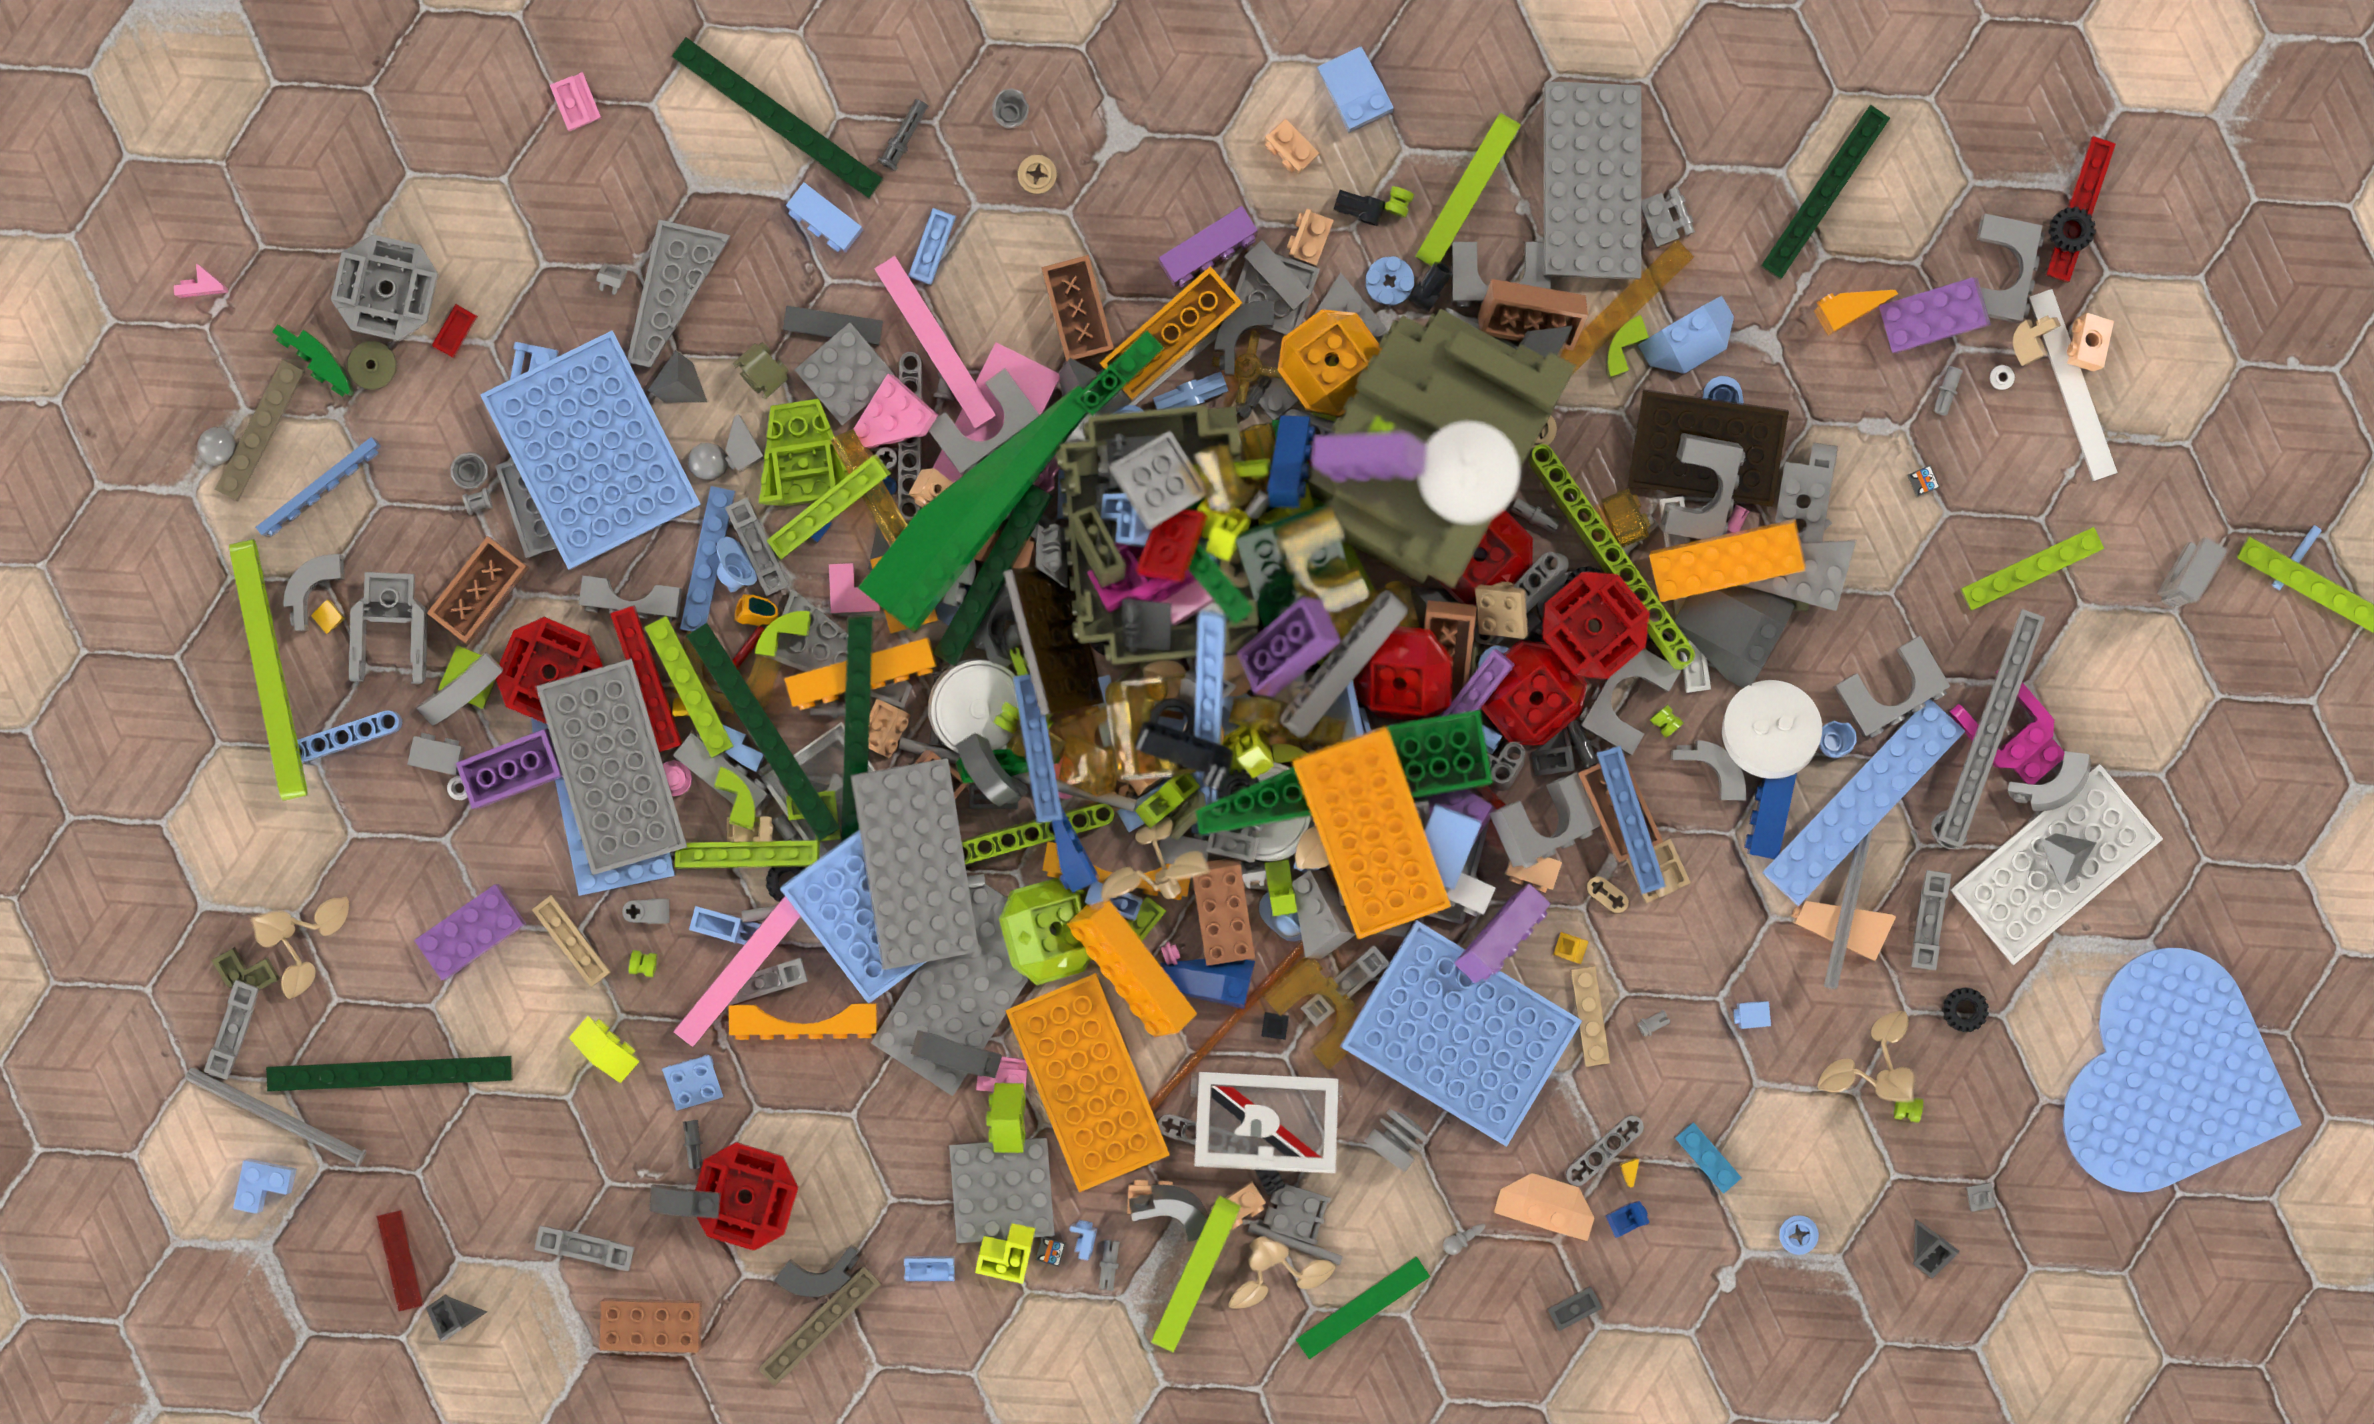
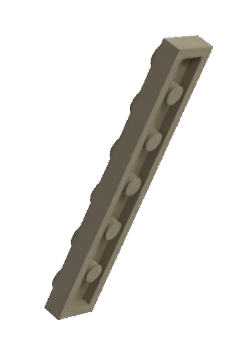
(260, 430)
(819, 1326)

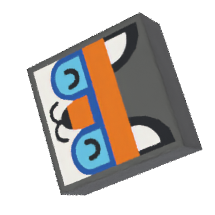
(1923, 481)
(1050, 1251)

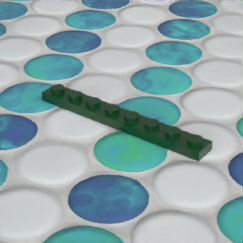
(1825, 192)
(992, 575)

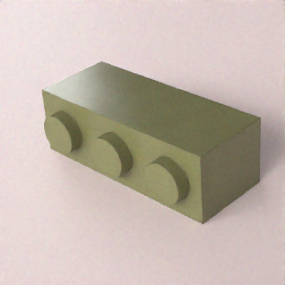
(1097, 546)

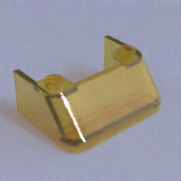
(1127, 708)

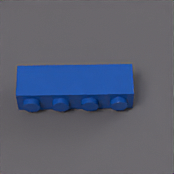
(1290, 461)
(1770, 817)

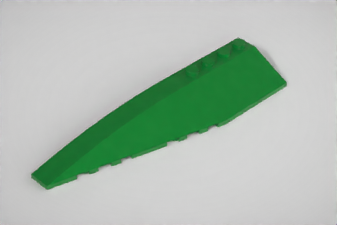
(964, 516)
(1433, 753)

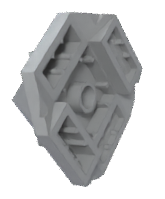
(360, 281)

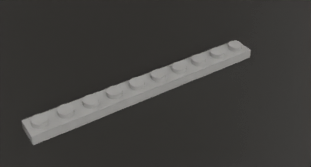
(1991, 728)

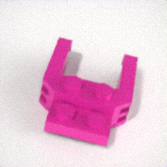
(1134, 585)
(2032, 749)

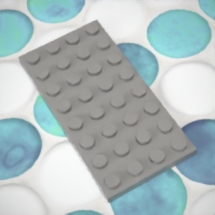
(1592, 180)
(611, 766)
(914, 863)
(956, 996)

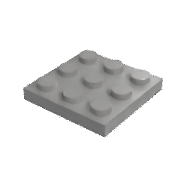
(1253, 288)
(844, 373)
(1158, 480)

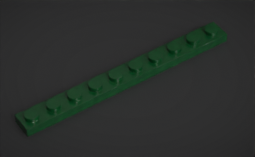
(777, 118)
(856, 714)
(763, 732)
(389, 1073)

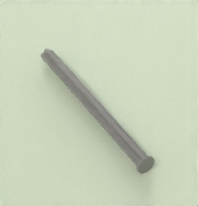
(1847, 913)
(276, 1116)

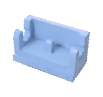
(929, 1268)

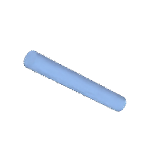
(2301, 550)

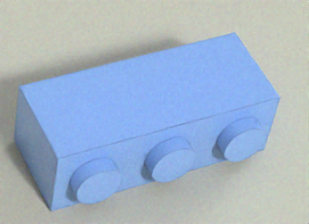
(823, 218)

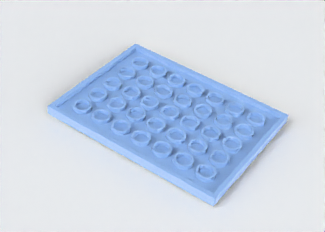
(590, 450)
(1460, 1042)

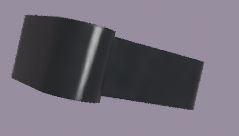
(1186, 750)

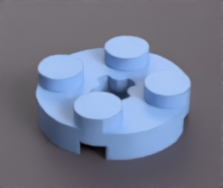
(1385, 294)

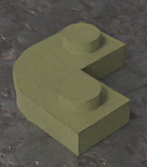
(233, 968)

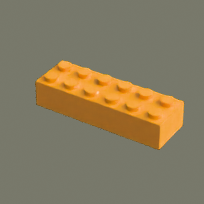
(1180, 327)
(1727, 560)
(886, 665)
(1131, 969)

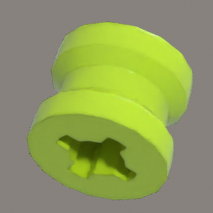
(1380, 426)

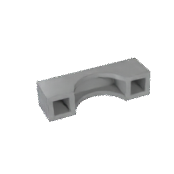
(598, 593)

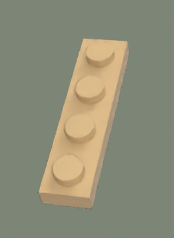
(571, 941)
(1590, 1012)

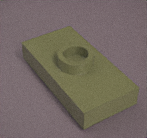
(1186, 814)

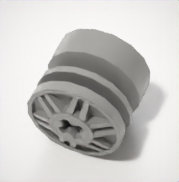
(1397, 1139)

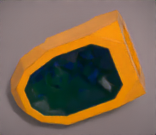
(755, 610)

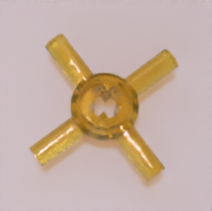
(1251, 374)

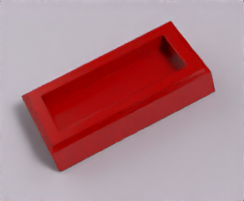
(454, 331)

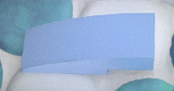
(743, 754)
(722, 925)

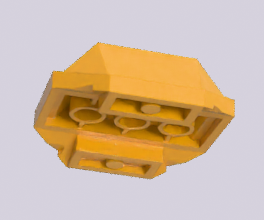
(1303, 357)

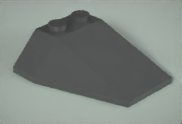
(1735, 629)

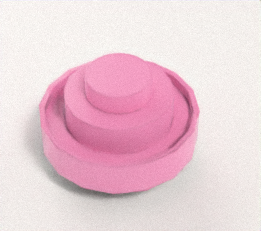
(678, 777)

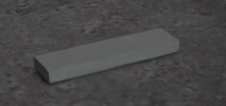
(828, 324)

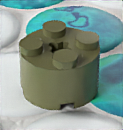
(761, 370)

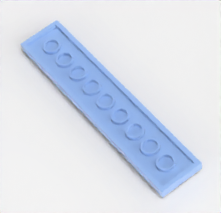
(1863, 802)

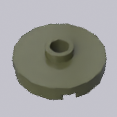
(382, 372)

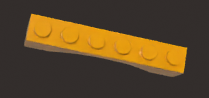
(1052, 866)
(751, 1020)

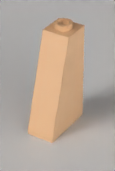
(1866, 932)

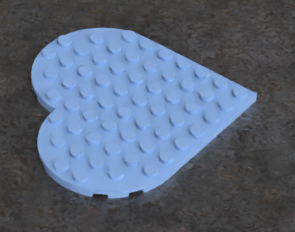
(2177, 1077)

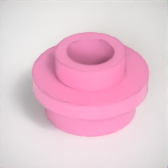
(1170, 953)

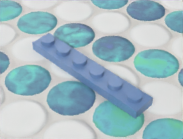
(311, 494)
(707, 560)
(1037, 752)
(1630, 819)

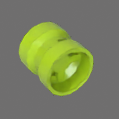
(1399, 201)
(1008, 718)
(1666, 721)
(643, 963)
(1909, 1109)

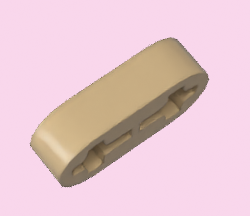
(1611, 889)

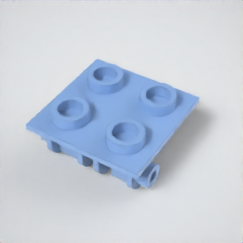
(692, 1082)

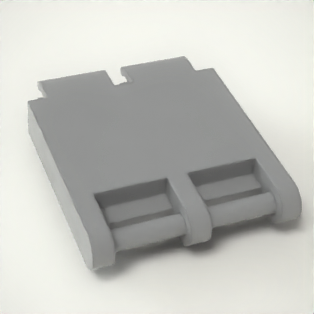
(1296, 1213)

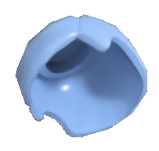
(1837, 739)

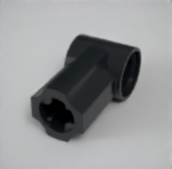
(1365, 208)
(1428, 290)

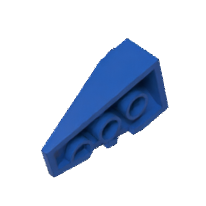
(1073, 859)
(1216, 983)

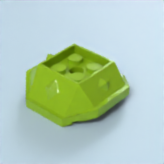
(1027, 932)

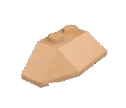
(1546, 1205)

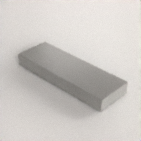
(1277, 275)

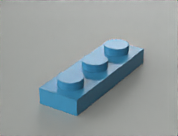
(1708, 1157)

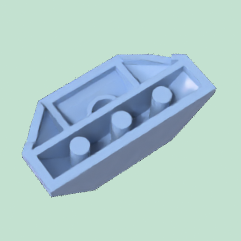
(1690, 339)

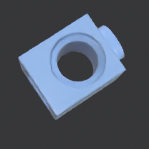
(1752, 1014)

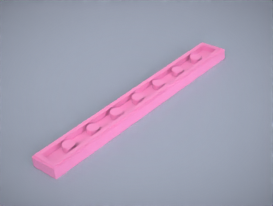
(935, 343)
(737, 972)

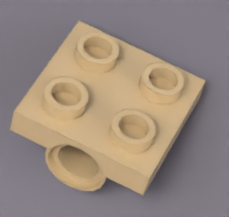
(1501, 610)
(1671, 869)

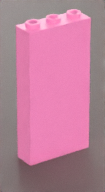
(1033, 379)

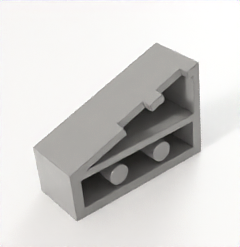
(1321, 918)

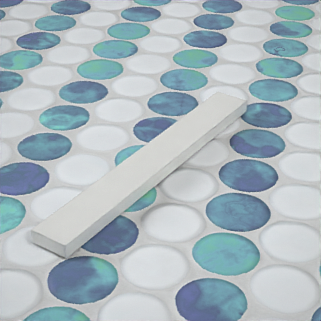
(2074, 390)
(1696, 674)

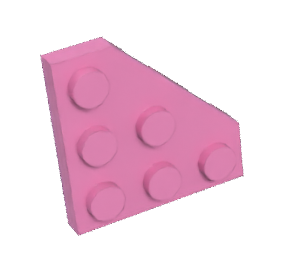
(893, 415)

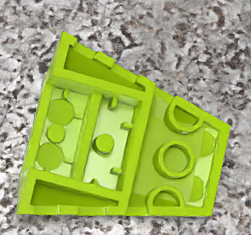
(799, 455)

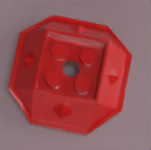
(1507, 560)
(1620, 618)
(531, 651)
(1420, 662)
(1559, 699)
(772, 1190)

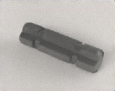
(1254, 396)

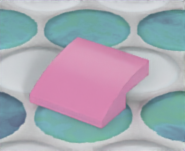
(1188, 602)

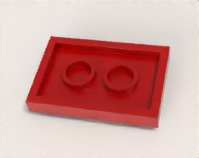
(1172, 546)

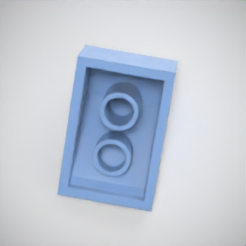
(1355, 89)

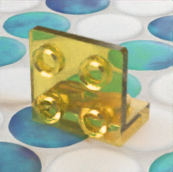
(1088, 766)

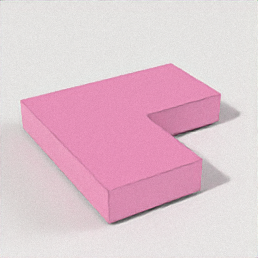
(844, 595)

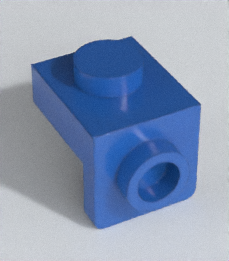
(1627, 1218)

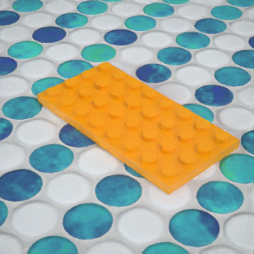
(1371, 832)
(1087, 1082)

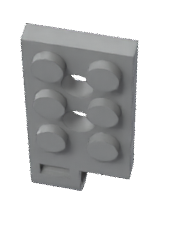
(1808, 480)

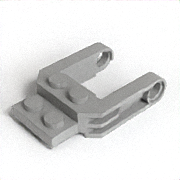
(388, 599)

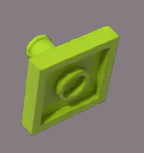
(459, 664)

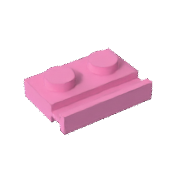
(575, 101)
(1009, 1071)

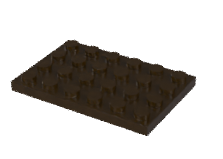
(1668, 415)
(1057, 661)

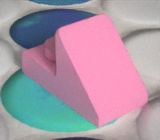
(206, 285)

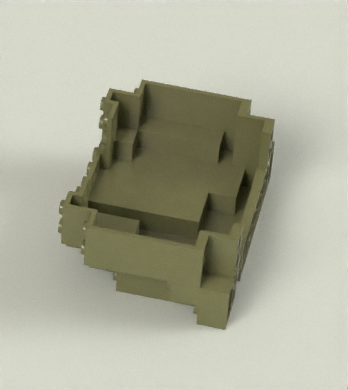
(1423, 385)
(1195, 431)

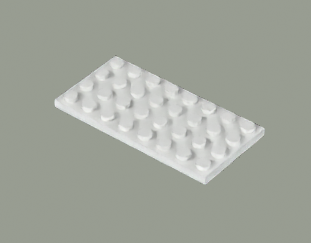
(2015, 887)

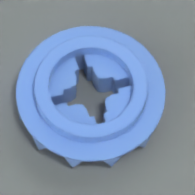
(1808, 1240)

